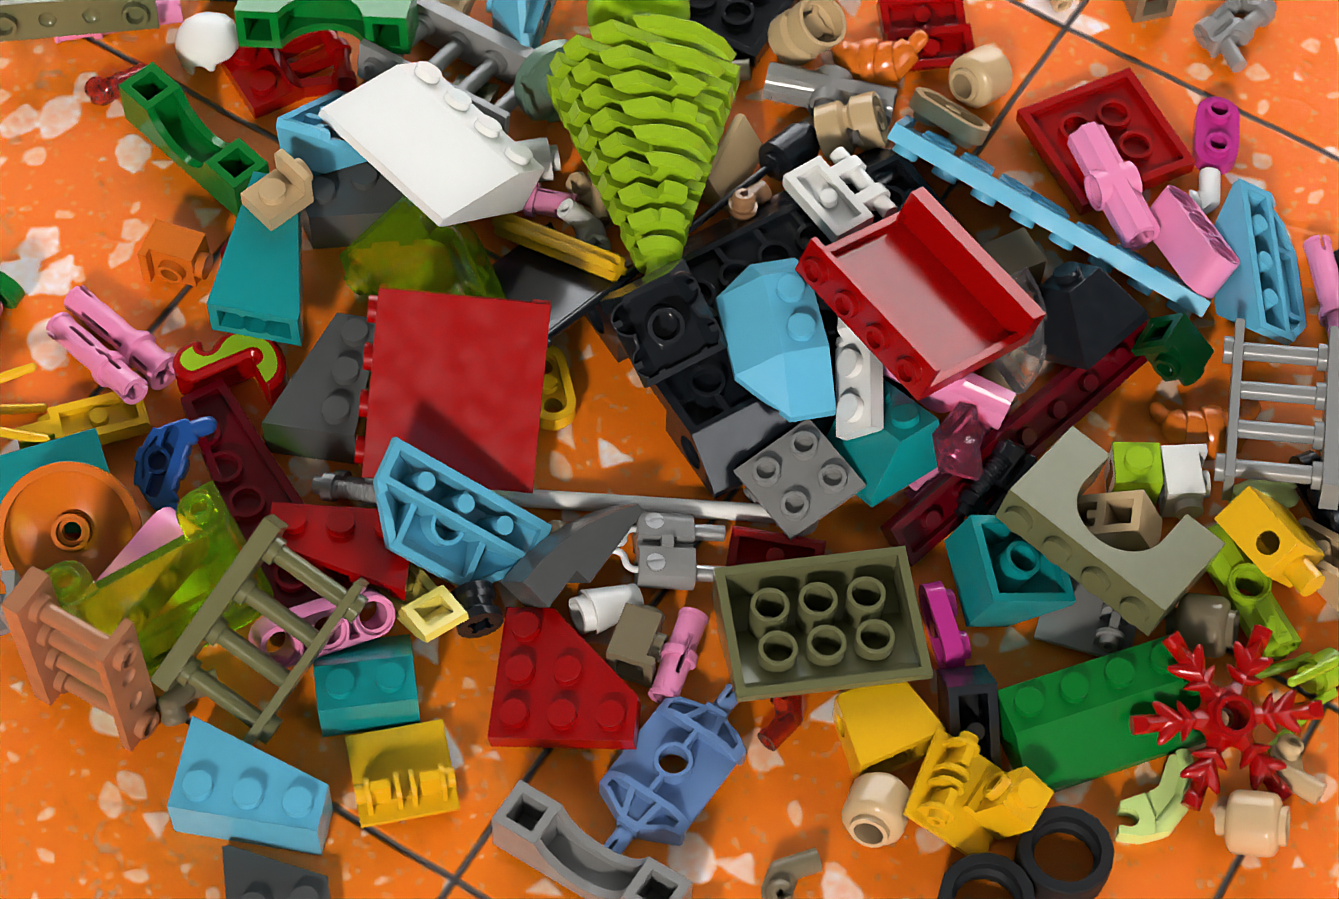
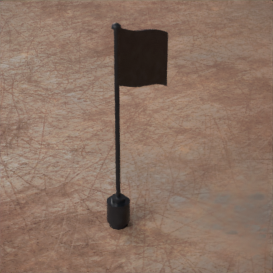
(575, 292)

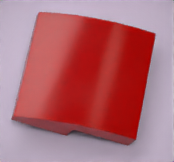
(942, 21)

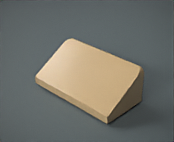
(733, 162)

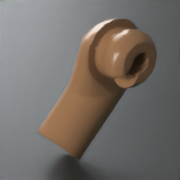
(745, 201)

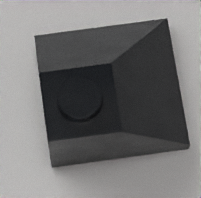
(1086, 314)

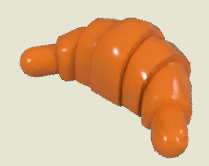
(879, 60)
(1202, 425)

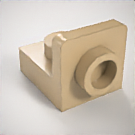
(280, 192)

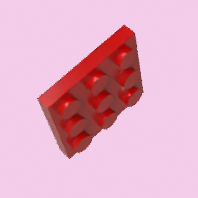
(1130, 120)

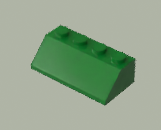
(1077, 718)

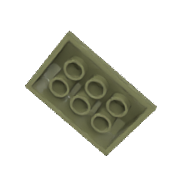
(820, 624)

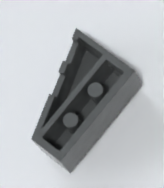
(346, 205)
(321, 402)

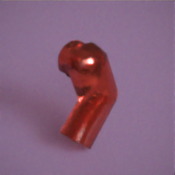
(106, 90)
(786, 720)

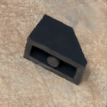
(971, 704)

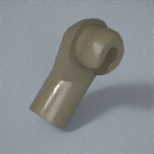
(785, 872)

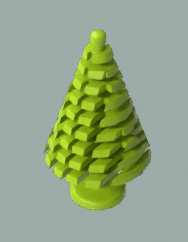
(646, 116)

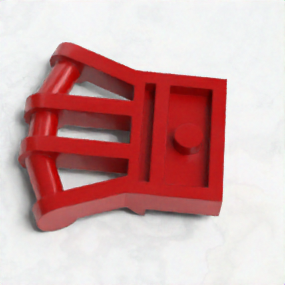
(270, 82)

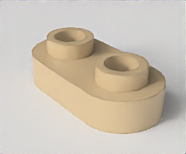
(935, 109)

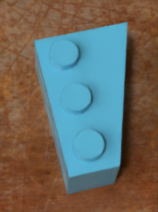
(246, 795)

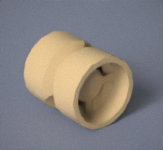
(806, 31)
(853, 125)

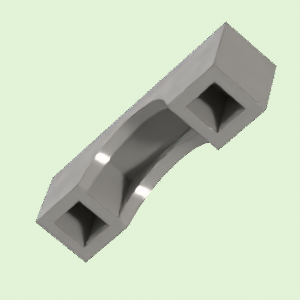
(548, 840)

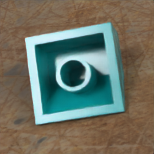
(896, 453)
(1003, 575)
(367, 687)

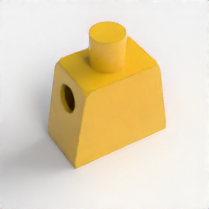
(1273, 540)
(883, 727)

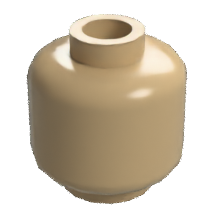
(980, 76)
(875, 809)
(1253, 823)

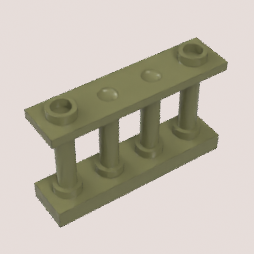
(73, 17)
(240, 587)

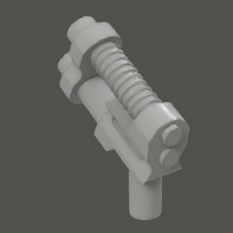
(1225, 33)
(344, 486)

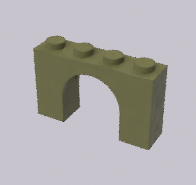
(1134, 584)

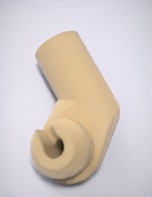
(1300, 782)

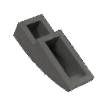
(570, 555)

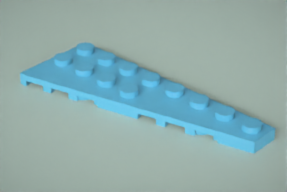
(1031, 208)

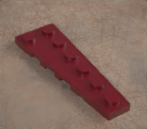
(248, 479)

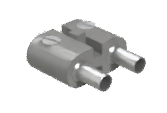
(666, 550)

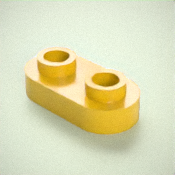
(557, 392)

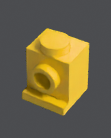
(1008, 801)

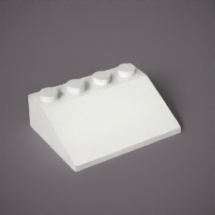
(435, 145)

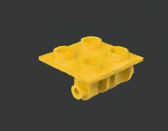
(402, 773)
(944, 785)

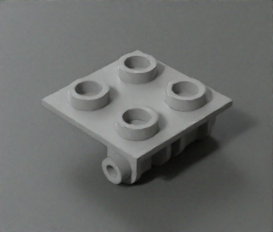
(799, 479)
(1086, 626)

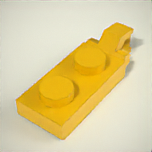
(105, 412)

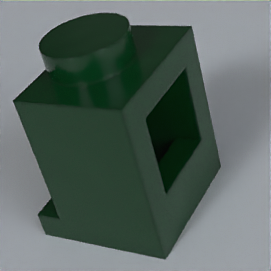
(1174, 348)

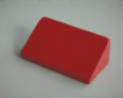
(758, 545)

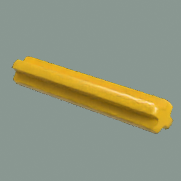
(560, 246)

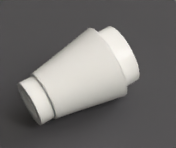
(601, 607)

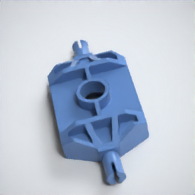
(664, 804)

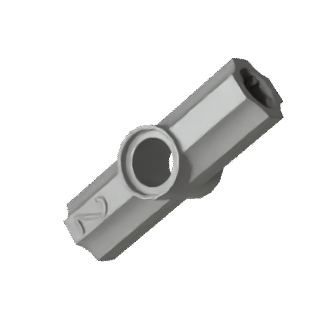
(827, 84)

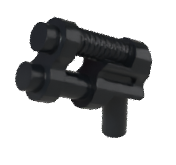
(1001, 472)

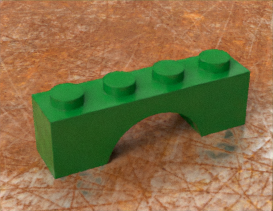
(277, 22)
(166, 118)

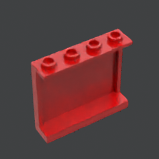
(922, 295)
(456, 382)

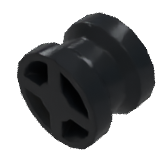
(478, 600)

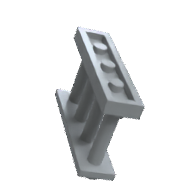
(460, 38)
(1322, 436)

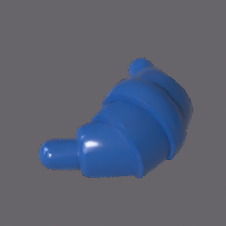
(165, 461)

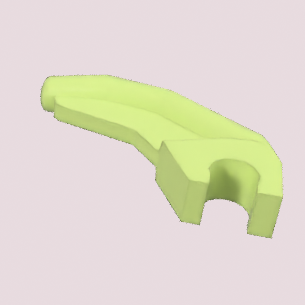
(1161, 808)

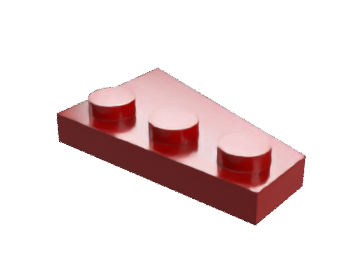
(345, 542)

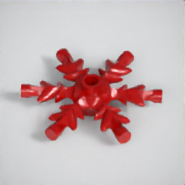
(1241, 712)

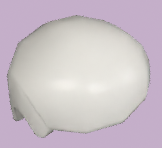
(206, 41)

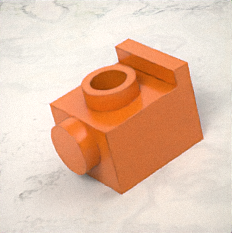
(175, 254)

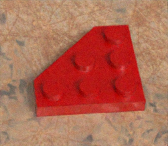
(557, 689)

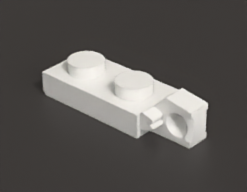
(857, 387)

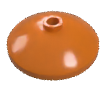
(61, 493)

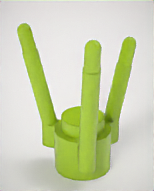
(1315, 674)

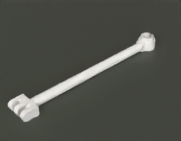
(595, 501)

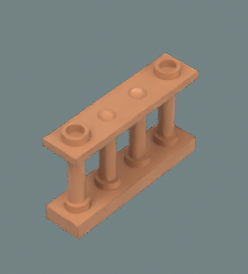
(78, 658)

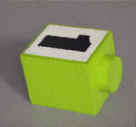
(1134, 468)

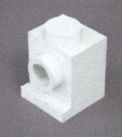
(1183, 480)

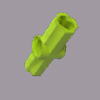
(1236, 571)

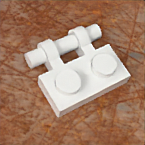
(830, 202)

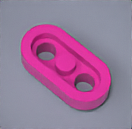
(1214, 127)
(939, 613)

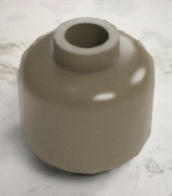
(1205, 621)

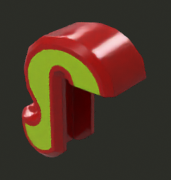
(235, 360)

